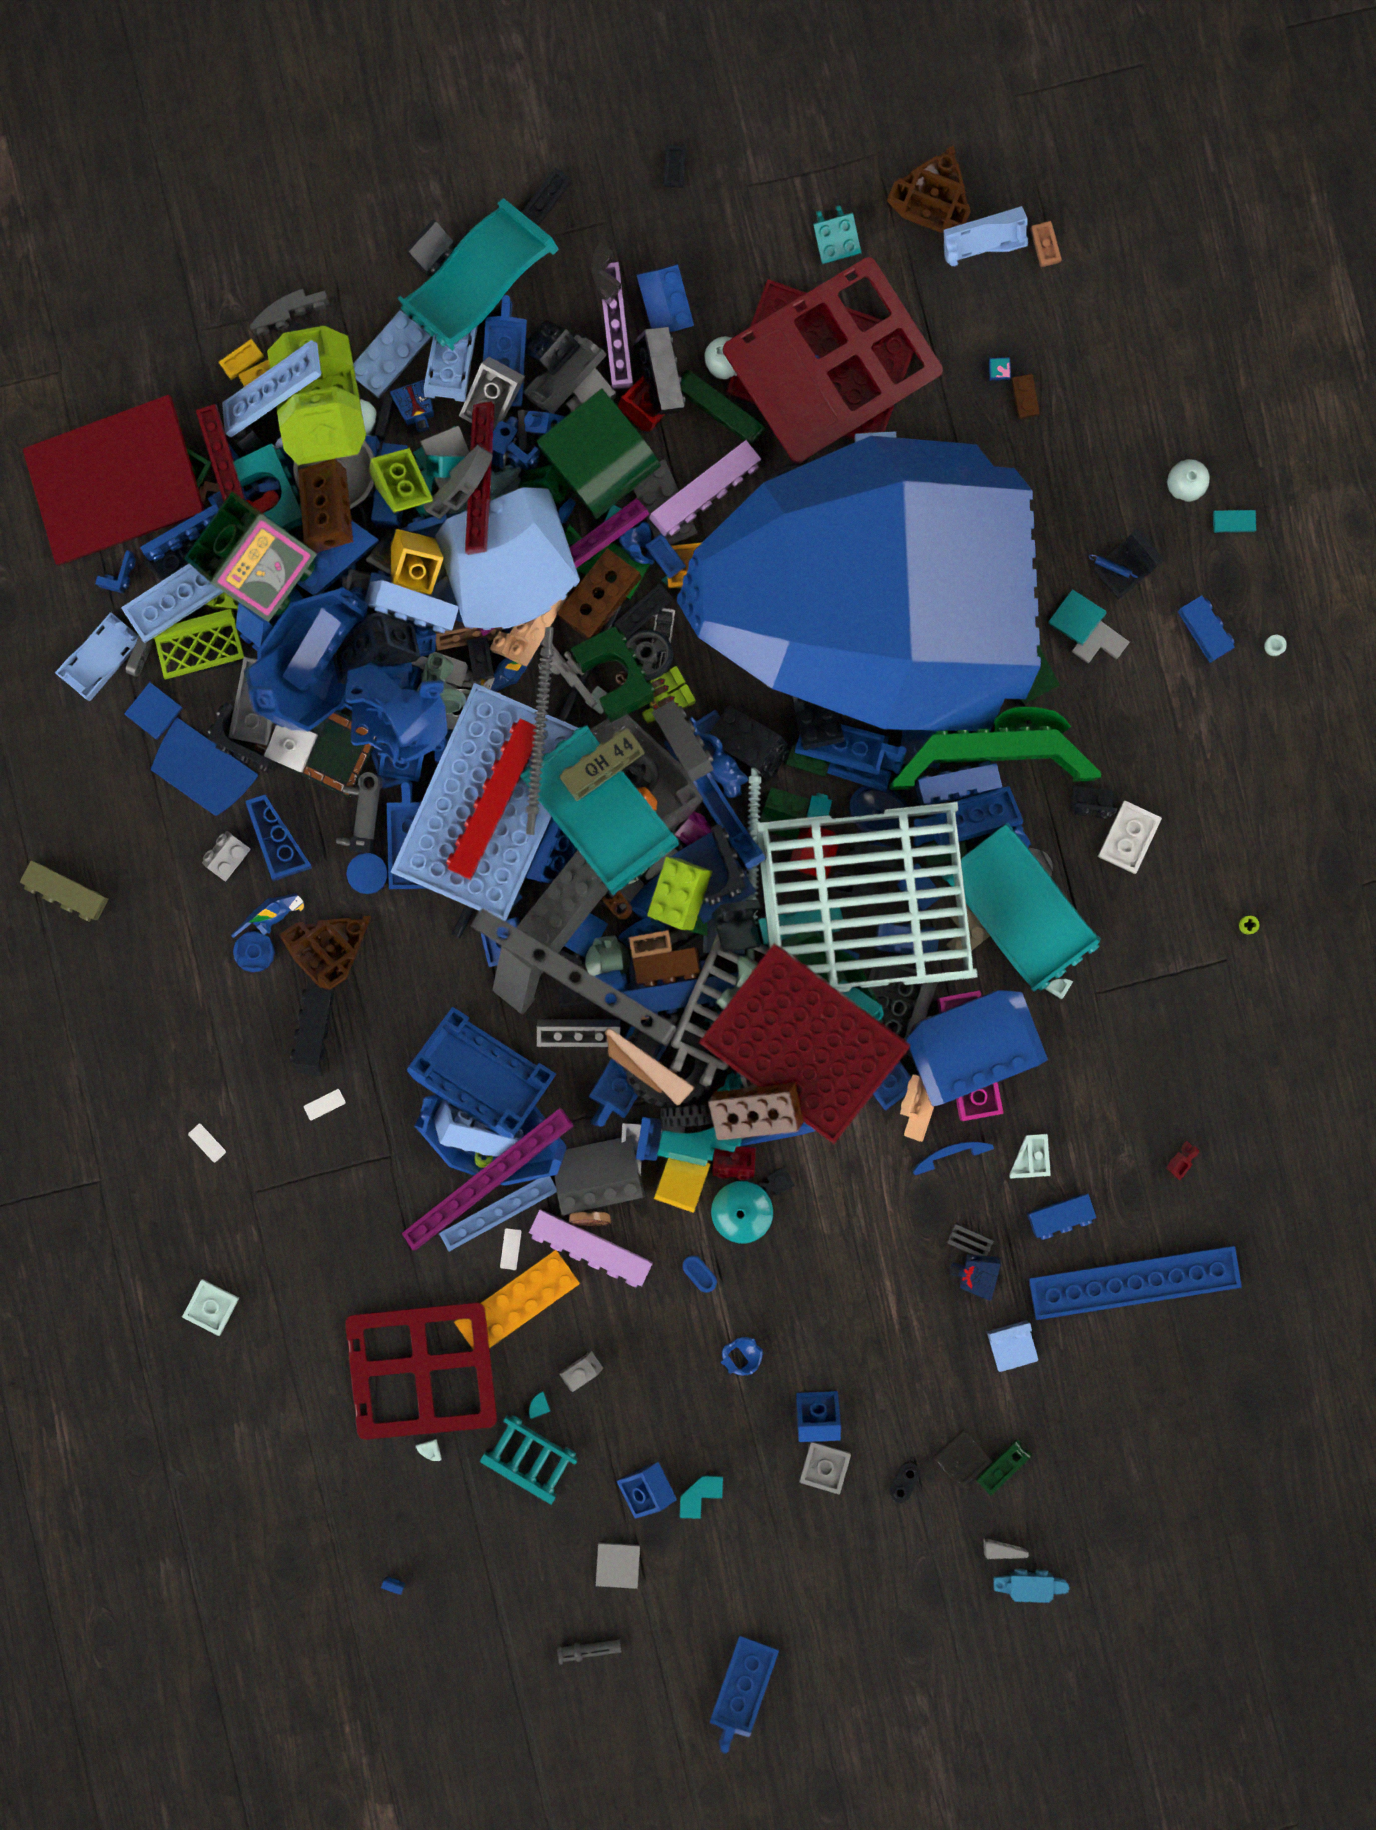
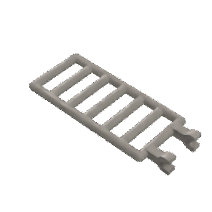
(692, 1005)

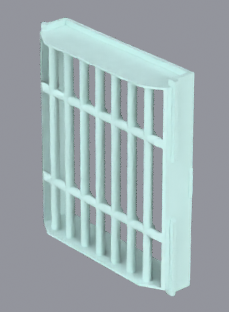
(772, 909)

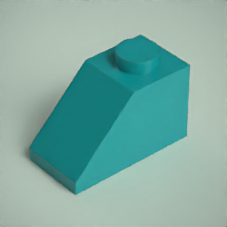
(819, 806)

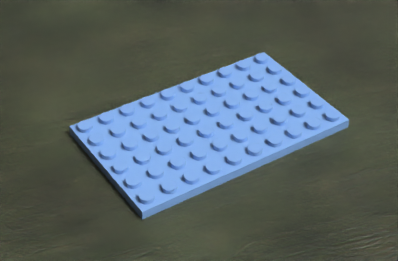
(451, 798)

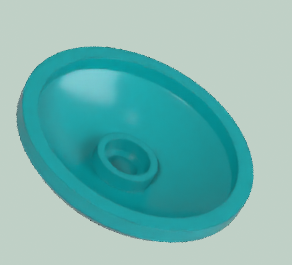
(747, 1198)

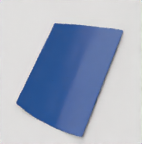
(200, 769)

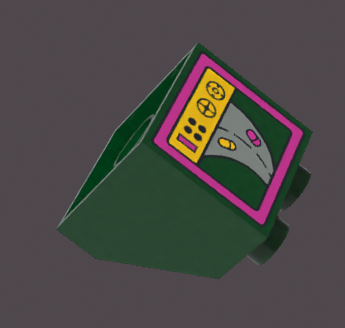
(251, 557)

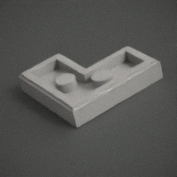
(1103, 638)

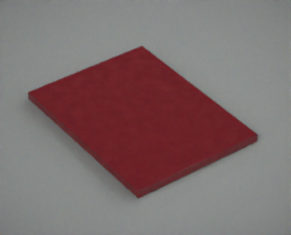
(824, 337)
(113, 480)
(805, 1032)

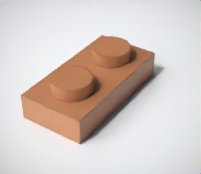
(1045, 244)

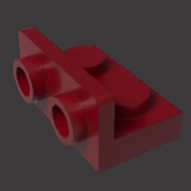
(734, 1164)

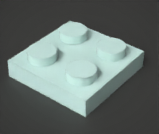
(210, 1307)

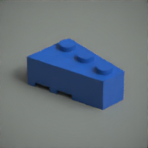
(889, 929)

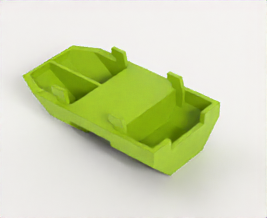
(325, 415)

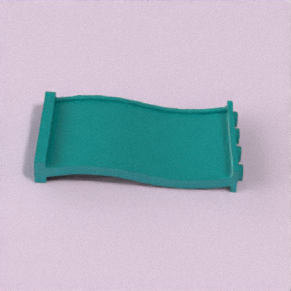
(477, 274)
(609, 825)
(1023, 908)

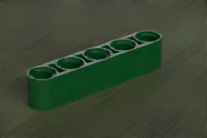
(720, 408)

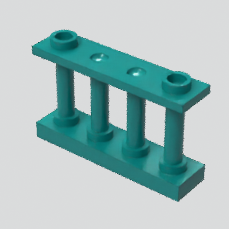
(510, 1470)

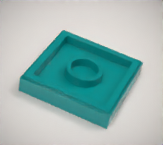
(1077, 617)

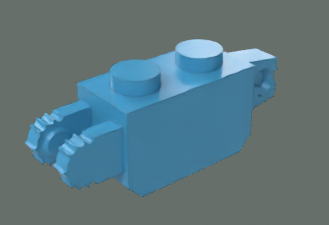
(1030, 1586)

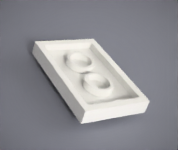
(1129, 837)

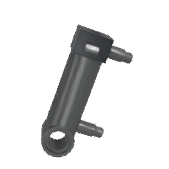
(366, 814)

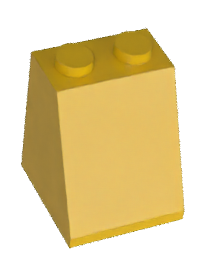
(415, 561)
(681, 1184)

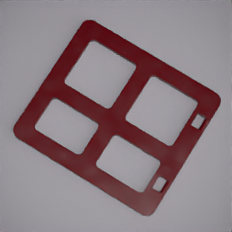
(421, 1365)

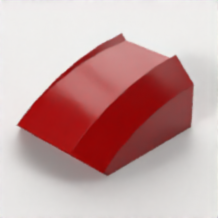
(638, 407)
(808, 852)

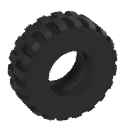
(692, 1075)

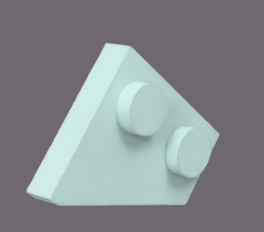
(1032, 1158)

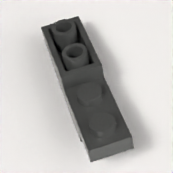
(279, 313)
(462, 484)

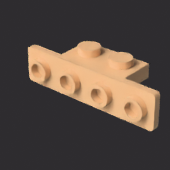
(917, 1108)

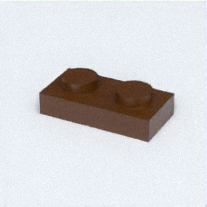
(1025, 396)

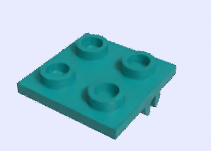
(837, 236)

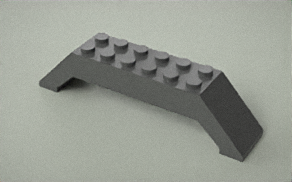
(552, 924)

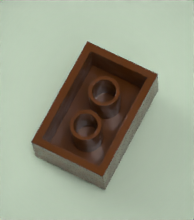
(667, 967)

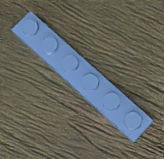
(498, 1212)

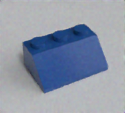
(665, 298)

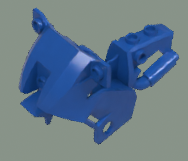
(402, 718)

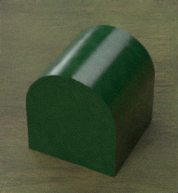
(598, 453)

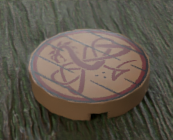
(589, 1219)

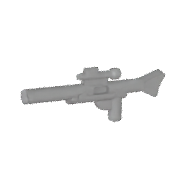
(569, 671)

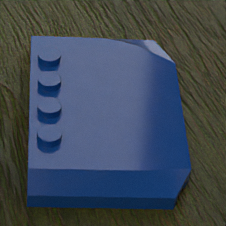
(975, 1045)

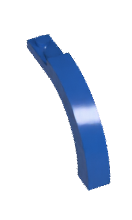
(725, 816)

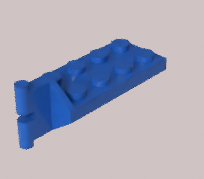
(506, 342)
(187, 530)
(859, 751)
(975, 817)
(399, 820)
(613, 1090)
(743, 1689)

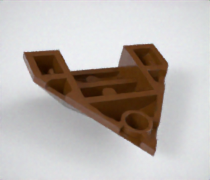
(932, 194)
(326, 948)

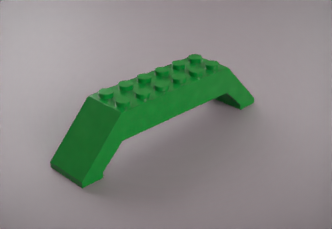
(997, 746)

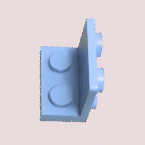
(1012, 1346)

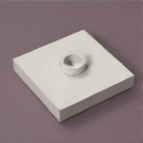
(290, 747)

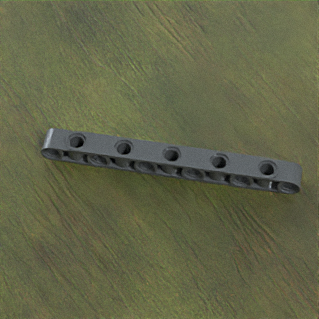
(560, 969)

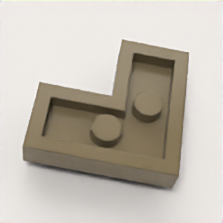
(976, 932)

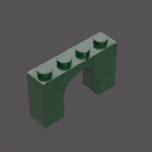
(611, 647)

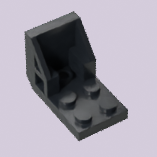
(376, 640)
(816, 724)

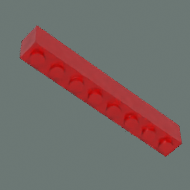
(493, 801)

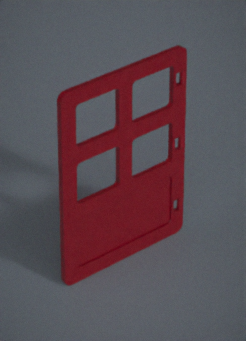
(794, 384)

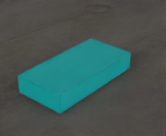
(1234, 521)

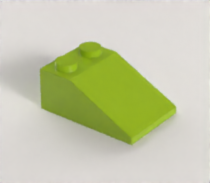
(399, 480)

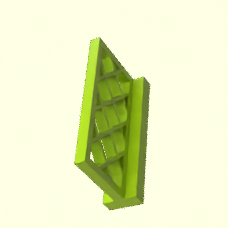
(199, 626)

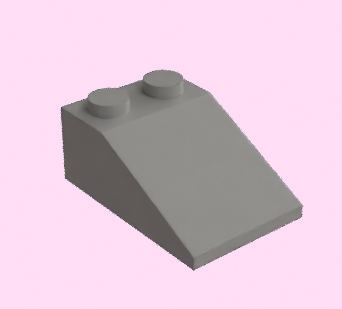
(495, 384)

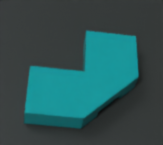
(704, 1487)

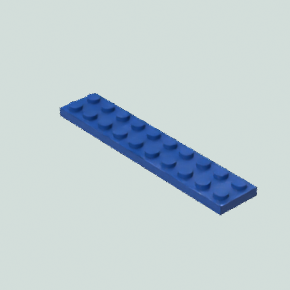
(1135, 1282)

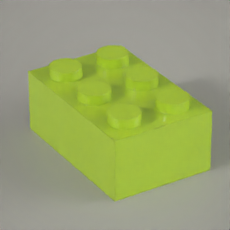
(679, 893)

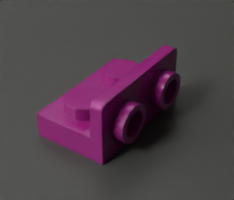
(693, 829)

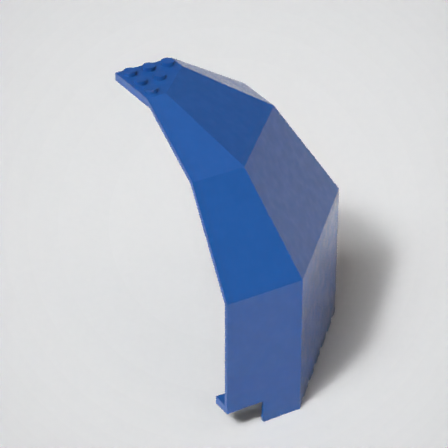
(879, 585)

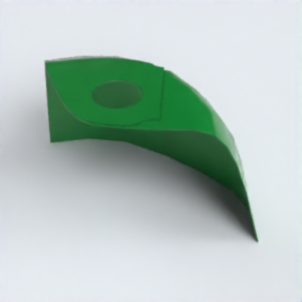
(1015, 718)

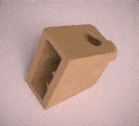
(650, 944)

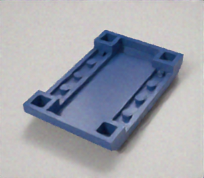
(480, 1074)

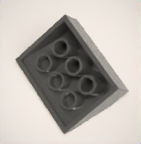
(901, 1003)
(598, 1176)

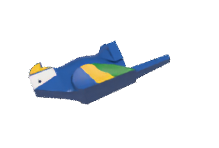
(506, 673)
(271, 912)

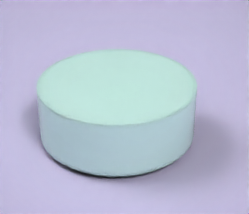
(1275, 645)

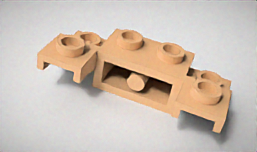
(525, 638)

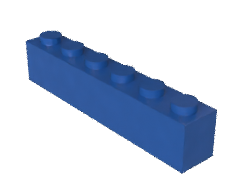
(676, 995)

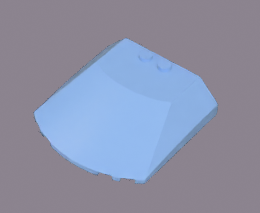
(524, 563)

